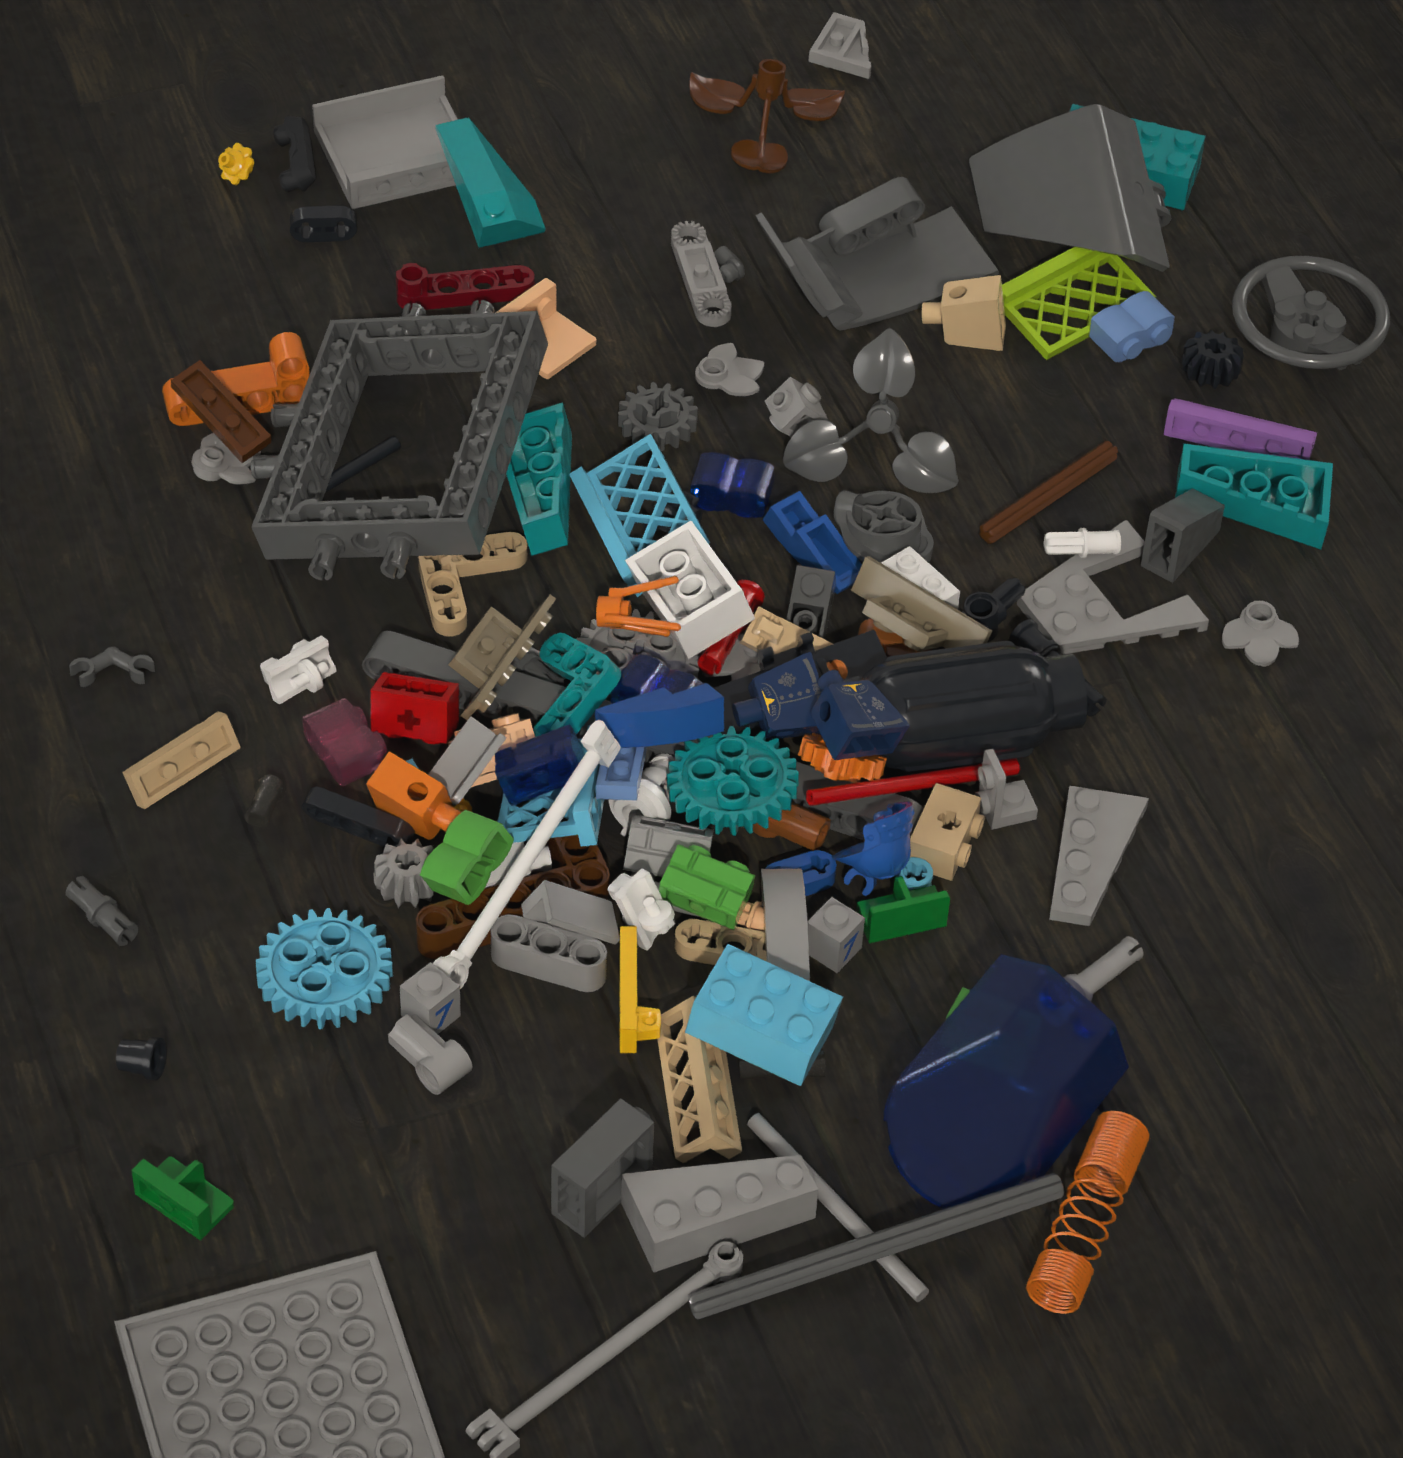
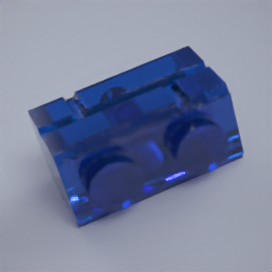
(538, 764)

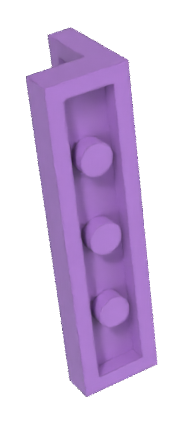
(1236, 431)

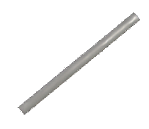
(839, 1208)

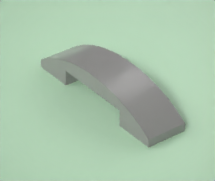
(786, 920)

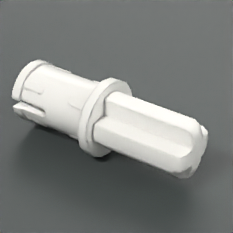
(1082, 542)

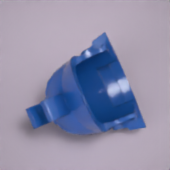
(884, 848)

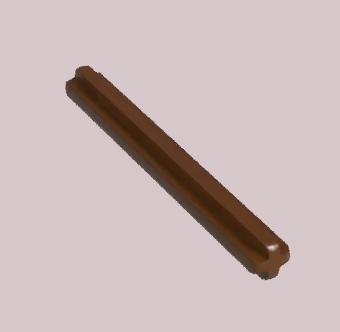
(1048, 492)

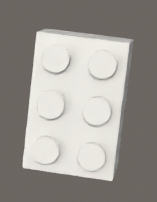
(705, 598)

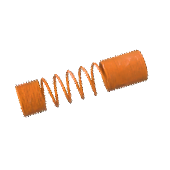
(1107, 1170)

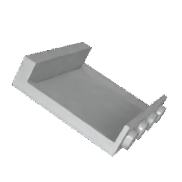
(386, 141)

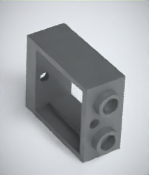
(590, 1172)

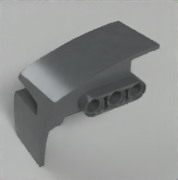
(878, 261)

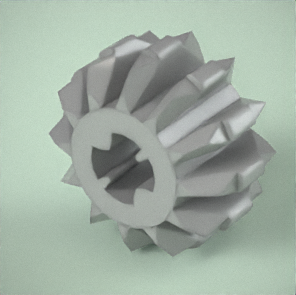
(399, 873)

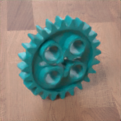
(733, 780)

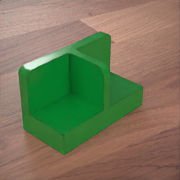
(904, 912)
(182, 1194)

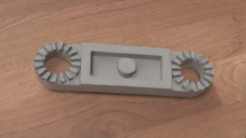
(701, 274)

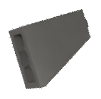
(1180, 532)

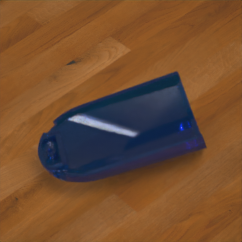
(1001, 1084)

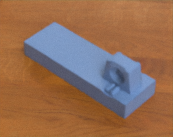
(623, 776)

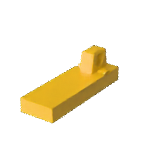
(635, 1021)

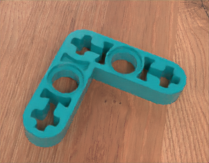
(584, 685)

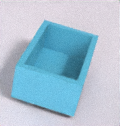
(763, 1014)

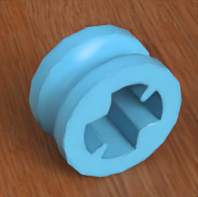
(917, 868)

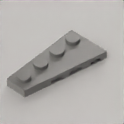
(1091, 849)

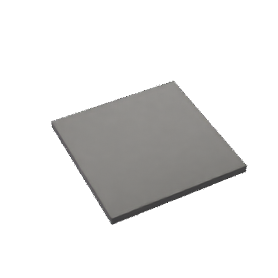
(281, 1371)

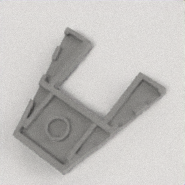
(1081, 617)

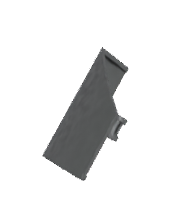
(1075, 185)

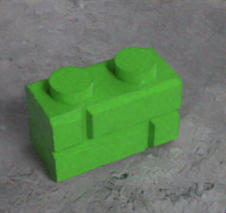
(707, 885)

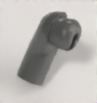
(730, 264)

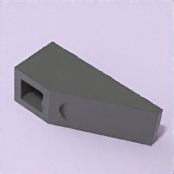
(812, 599)

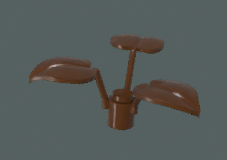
(770, 82)

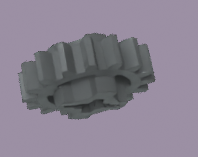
(660, 413)

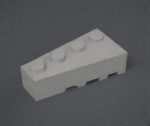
(694, 1208)

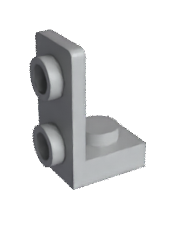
(1002, 801)

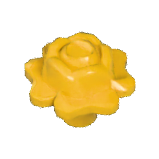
(236, 163)

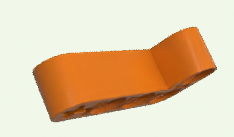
(256, 384)

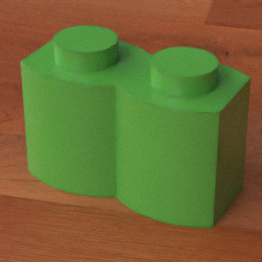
(466, 857)

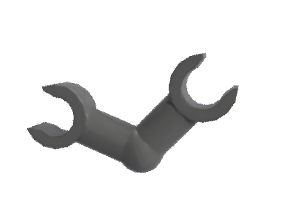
(111, 656)

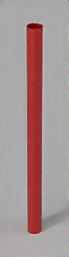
(902, 783)

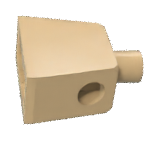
(970, 313)

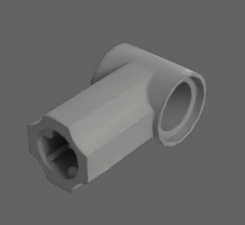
(435, 1061)

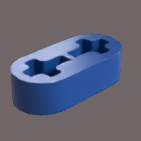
(813, 880)

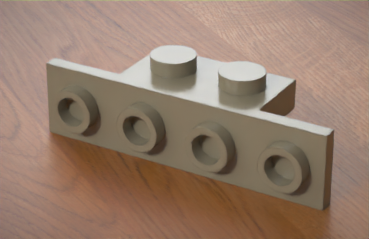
(913, 612)
(491, 648)

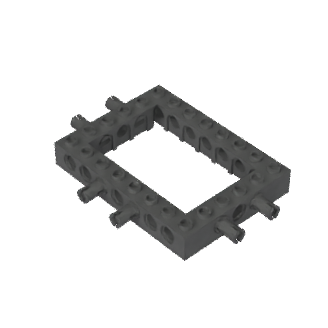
(301, 526)

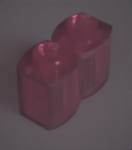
(344, 741)

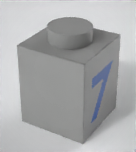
(835, 934)
(431, 997)

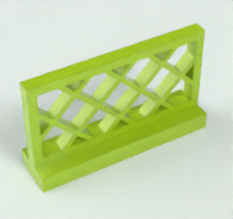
(1051, 278)

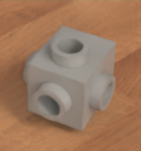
(794, 406)

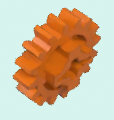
(815, 751)

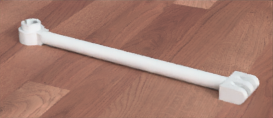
(601, 750)

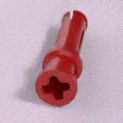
(714, 656)

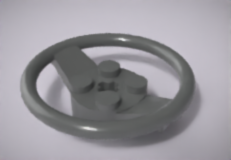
(1306, 325)

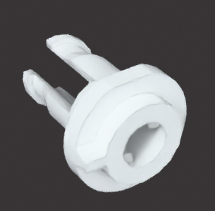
(652, 795)

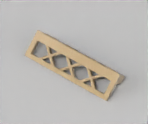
(713, 1095)

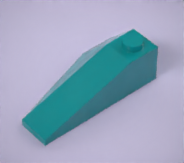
(489, 190)

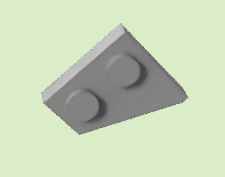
(843, 46)

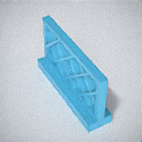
(603, 509)
(583, 815)

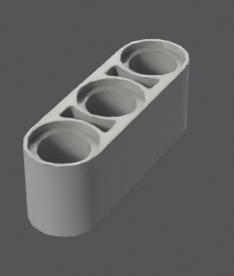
(548, 953)

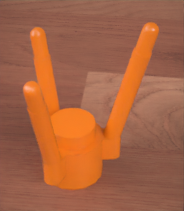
(616, 612)

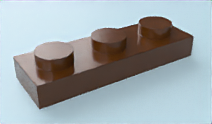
(221, 411)

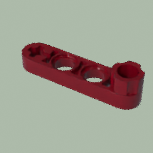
(415, 282)

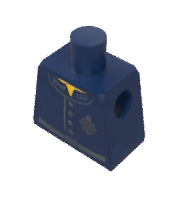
(782, 699)
(856, 718)

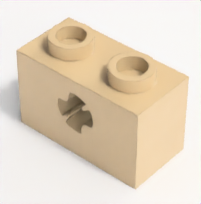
(946, 830)

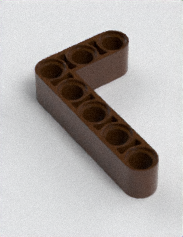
(446, 923)

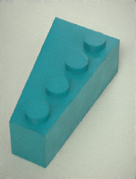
(542, 478)
(1262, 489)

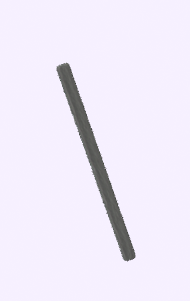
(875, 1246)

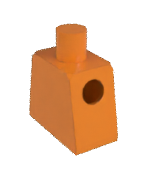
(412, 796)

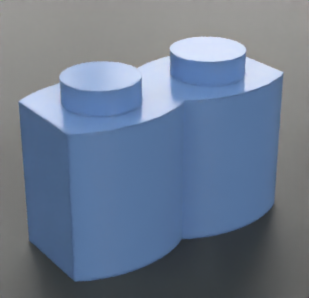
(1131, 326)

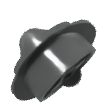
(881, 524)

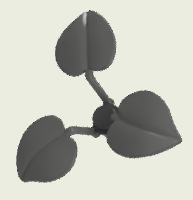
(886, 368)

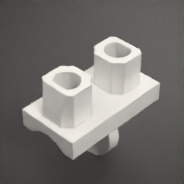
(299, 670)
(642, 906)

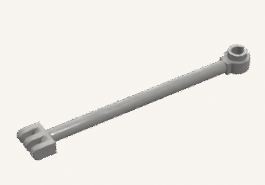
(503, 1429)

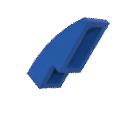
(812, 539)
(664, 717)

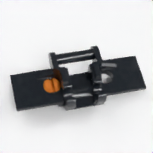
(849, 657)

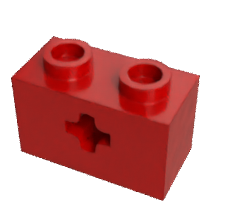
(414, 708)

